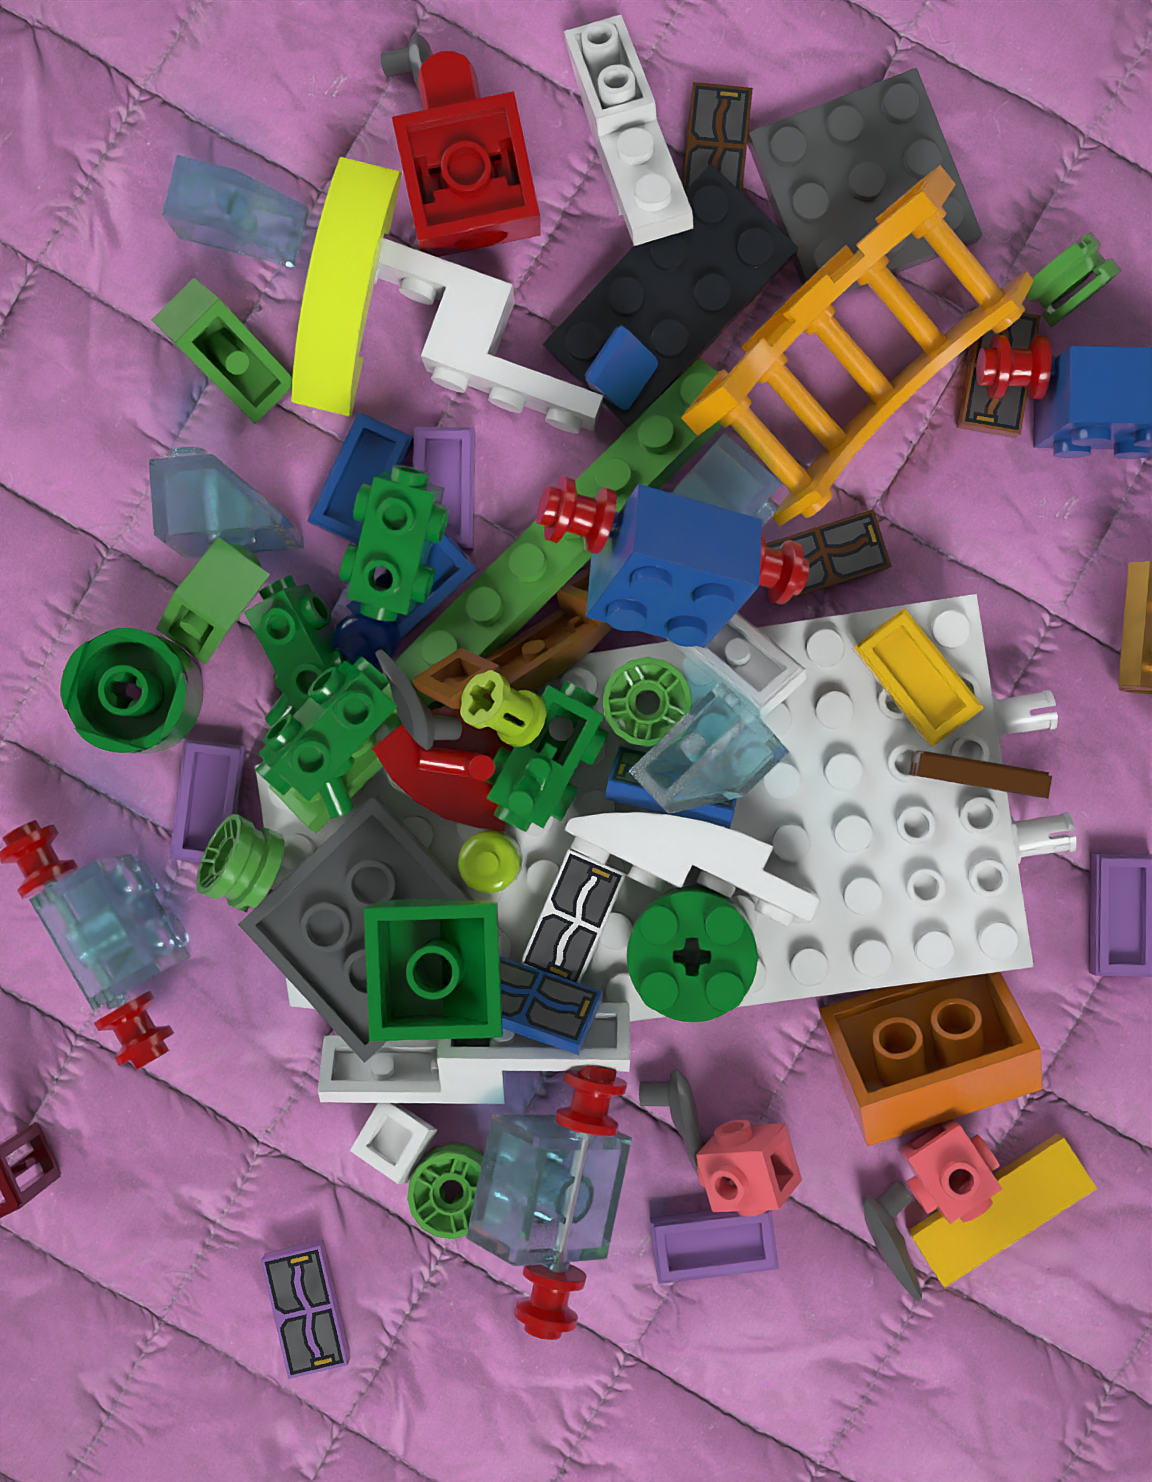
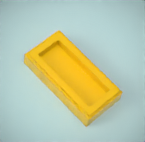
(917, 678)

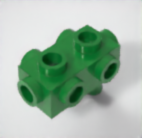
(399, 524)
(296, 638)
(321, 737)
(535, 777)

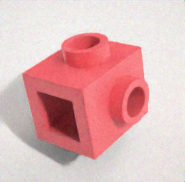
(932, 1160)
(748, 1168)

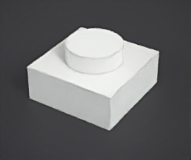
(393, 1141)

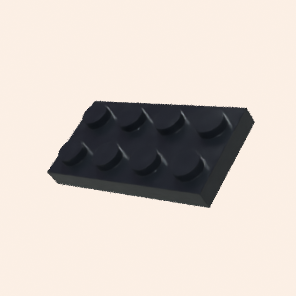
(678, 289)

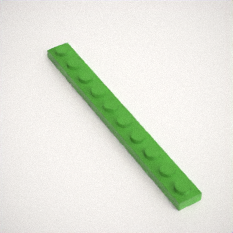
(533, 567)

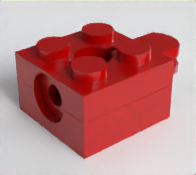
(465, 162)

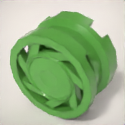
(1068, 273)

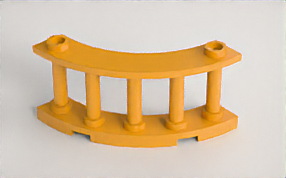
(811, 311)

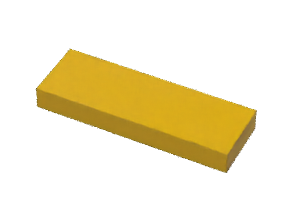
(1031, 1194)

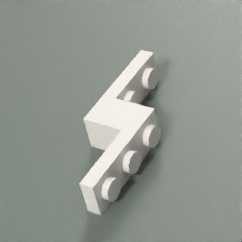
(468, 335)
(464, 1068)

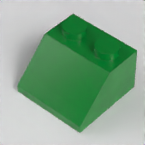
(433, 969)

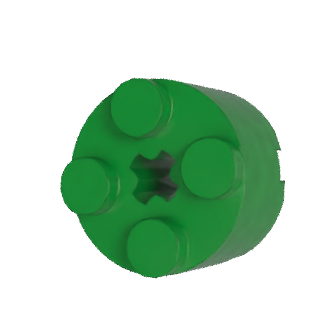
(97, 682)
(666, 980)

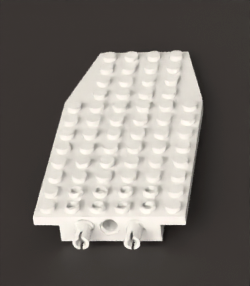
(906, 866)

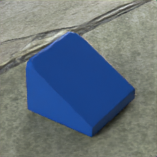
(621, 369)

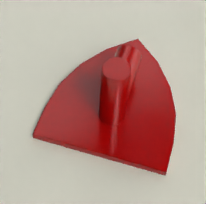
(448, 774)

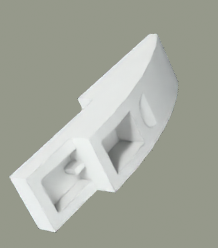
(627, 131)
(668, 846)

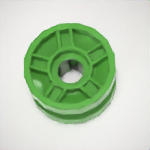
(621, 700)
(240, 863)
(426, 1194)

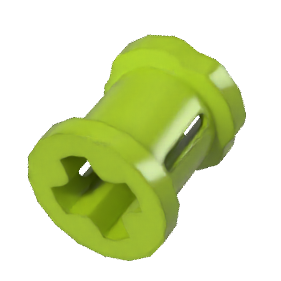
(508, 702)

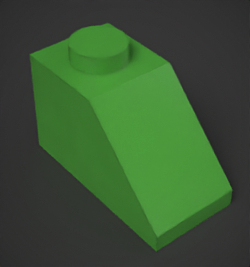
(224, 349)
(212, 598)

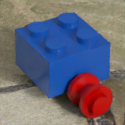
(1080, 398)
(670, 560)

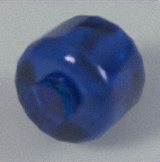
(364, 636)

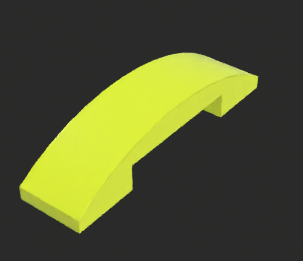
(341, 285)

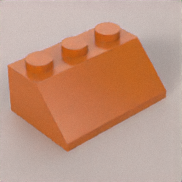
(931, 1052)

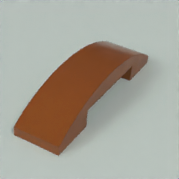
(530, 657)

